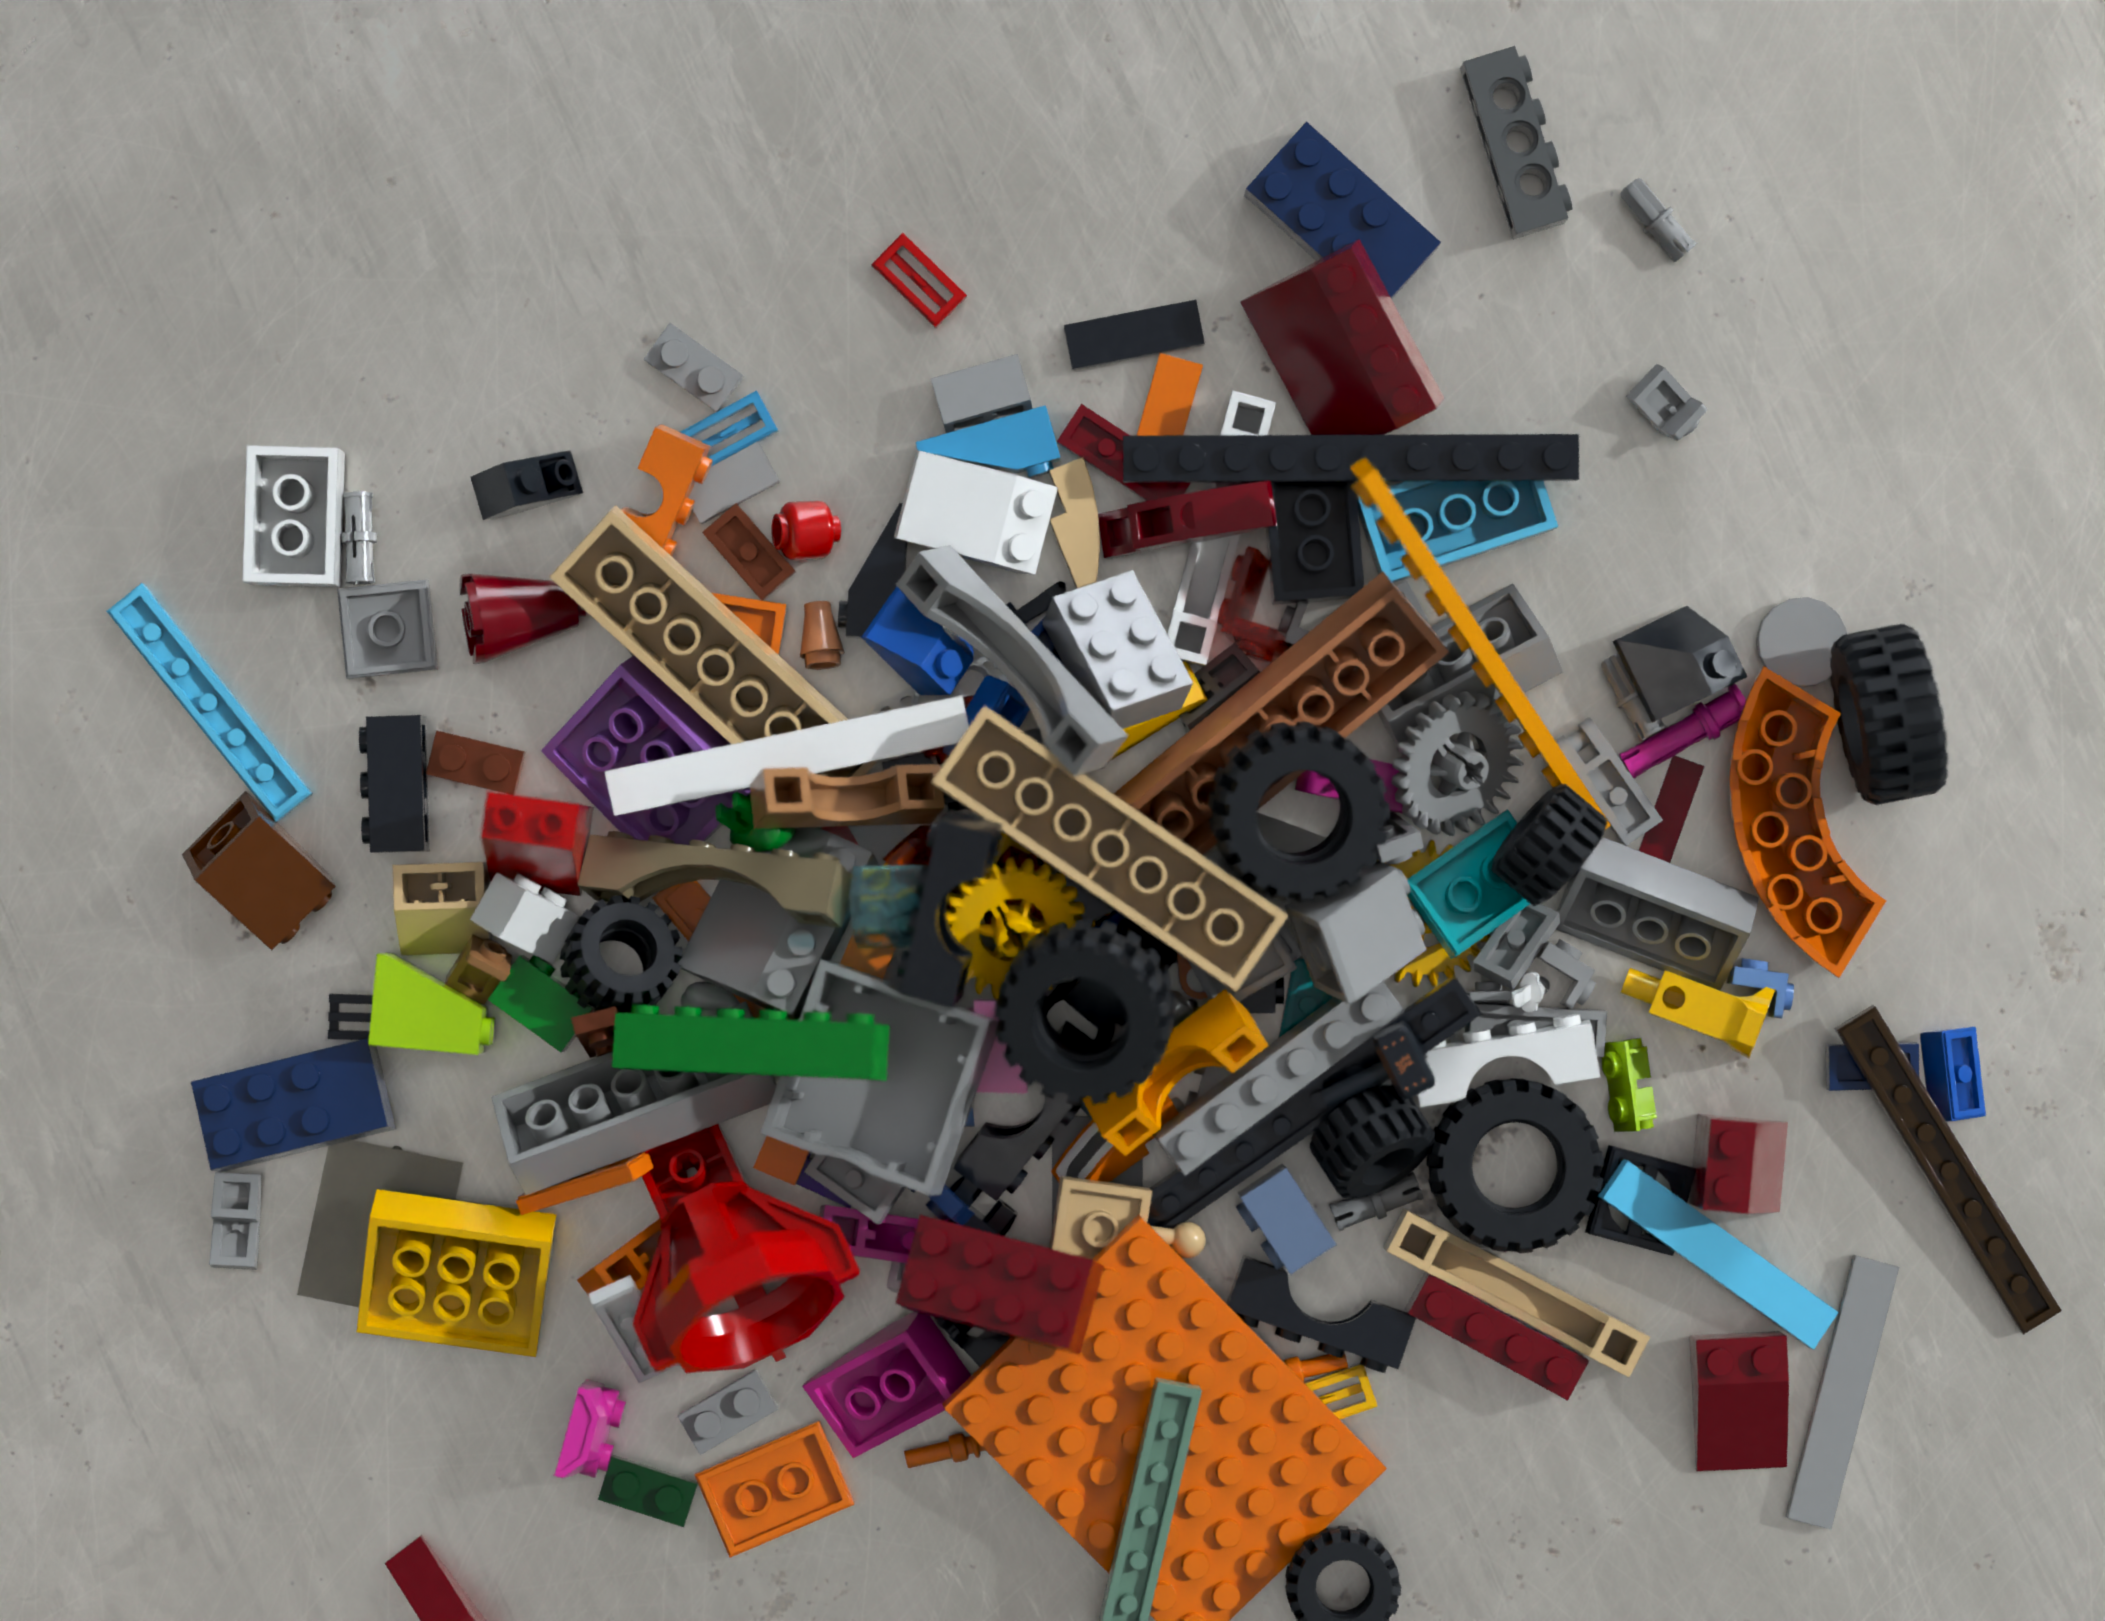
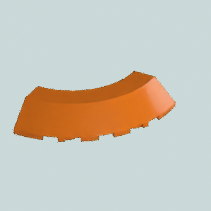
(1785, 827)

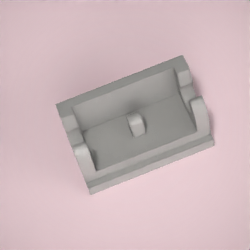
(981, 393)

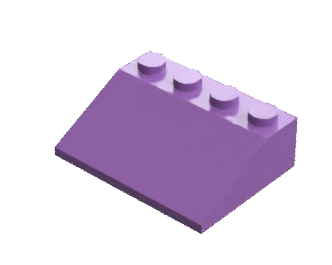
(632, 723)

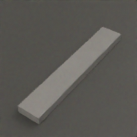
(1842, 1392)

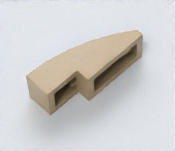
(1079, 526)

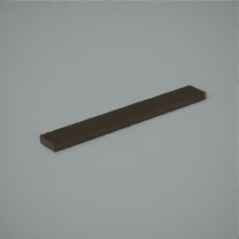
(1948, 1169)

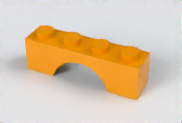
(1214, 1035)

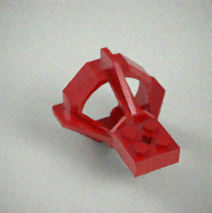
(724, 1244)

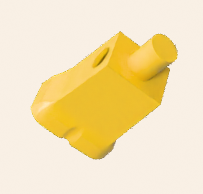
(1702, 1008)

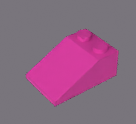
(887, 1383)

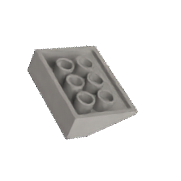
(757, 946)

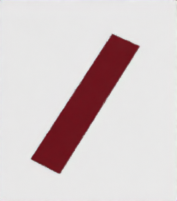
(1672, 806)

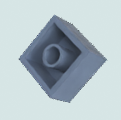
(1285, 1219)

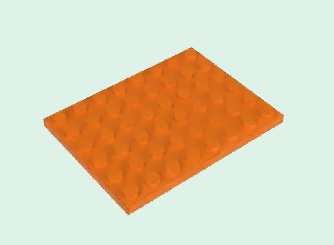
(1262, 1455)

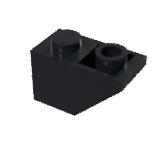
(526, 484)

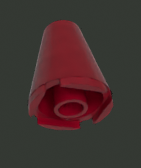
(513, 613)

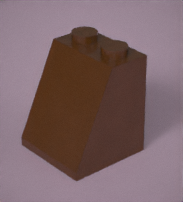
(258, 872)

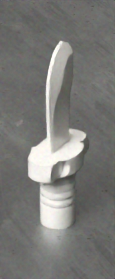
(1530, 992)

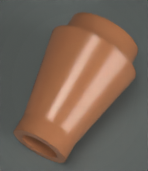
(820, 638)

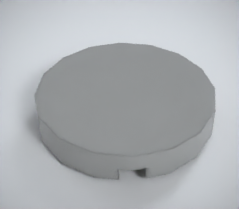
(1798, 640)

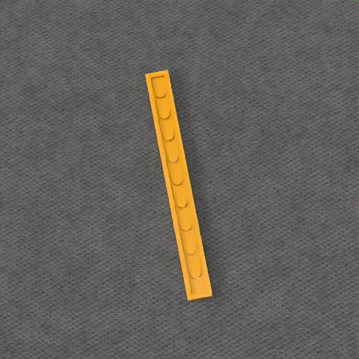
(1466, 631)

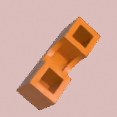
(677, 464)

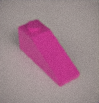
(867, 1239)

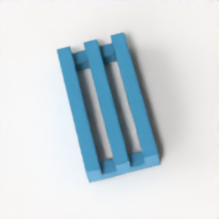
(763, 433)

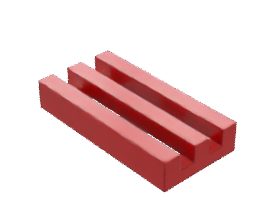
(946, 308)

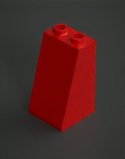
(536, 840)

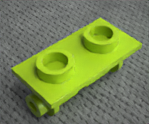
(1628, 1105)

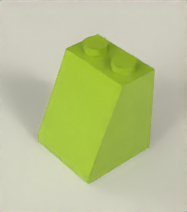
(423, 1013)

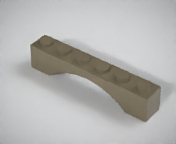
(807, 888)

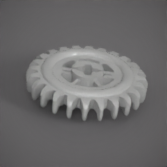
(1474, 772)

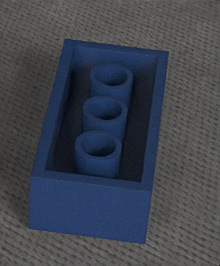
(1331, 203)
(292, 1105)

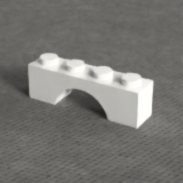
(1561, 1050)

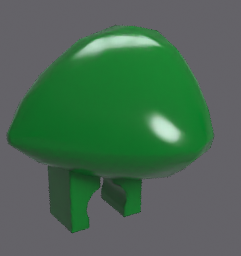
(741, 825)

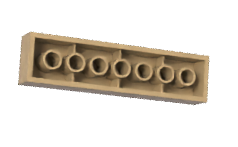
(690, 637)
(1109, 849)

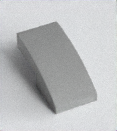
(235, 1221)

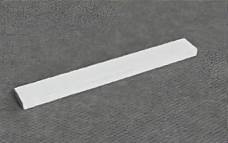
(816, 747)

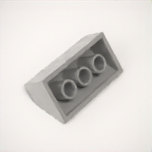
(1515, 637)
(1657, 913)

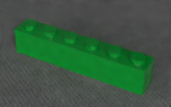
(751, 1045)

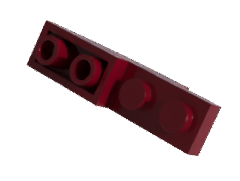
(1187, 518)

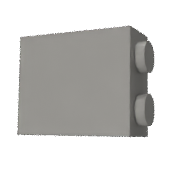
(1359, 934)

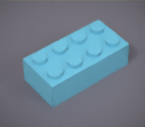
(1460, 519)

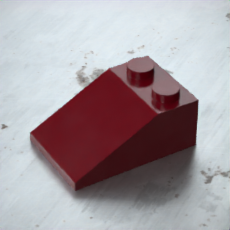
(1740, 1400)

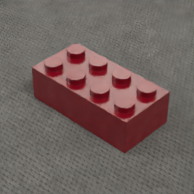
(999, 1284)

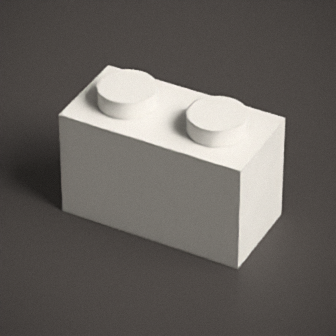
(525, 917)

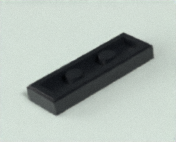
(1134, 335)

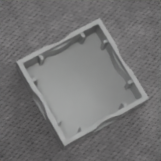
(895, 1126)

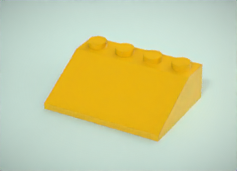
(455, 1273)

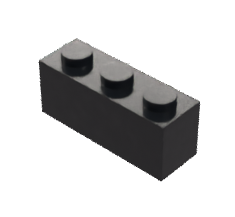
(395, 784)

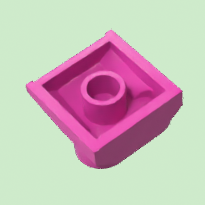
(588, 1430)

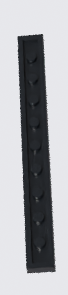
(1331, 456)
(1181, 1196)

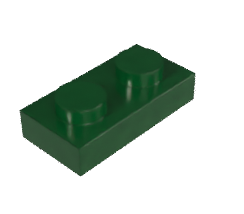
(648, 1490)

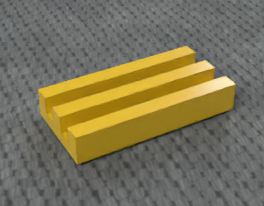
(1340, 1375)

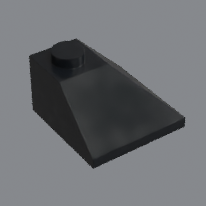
(1678, 661)

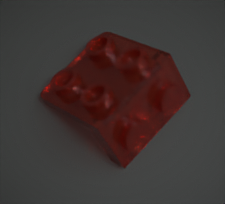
(1237, 612)

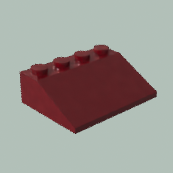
(1343, 347)

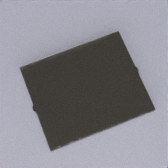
(343, 1209)

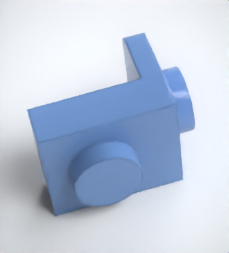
(1756, 974)

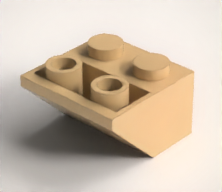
(436, 906)

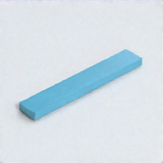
(209, 702)
(1718, 1254)

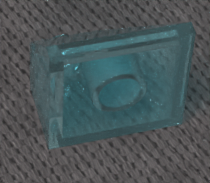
(883, 904)

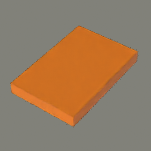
(774, 1488)

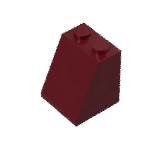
(1738, 1164)

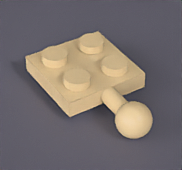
(1096, 1211)

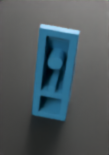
(1005, 444)

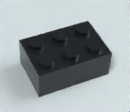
(1316, 542)

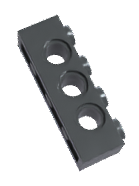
(1522, 211)

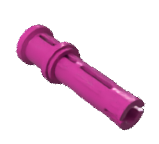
(1704, 722)

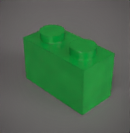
(539, 1001)

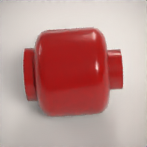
(805, 530)

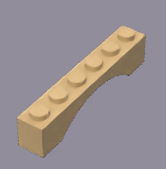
(1516, 1292)

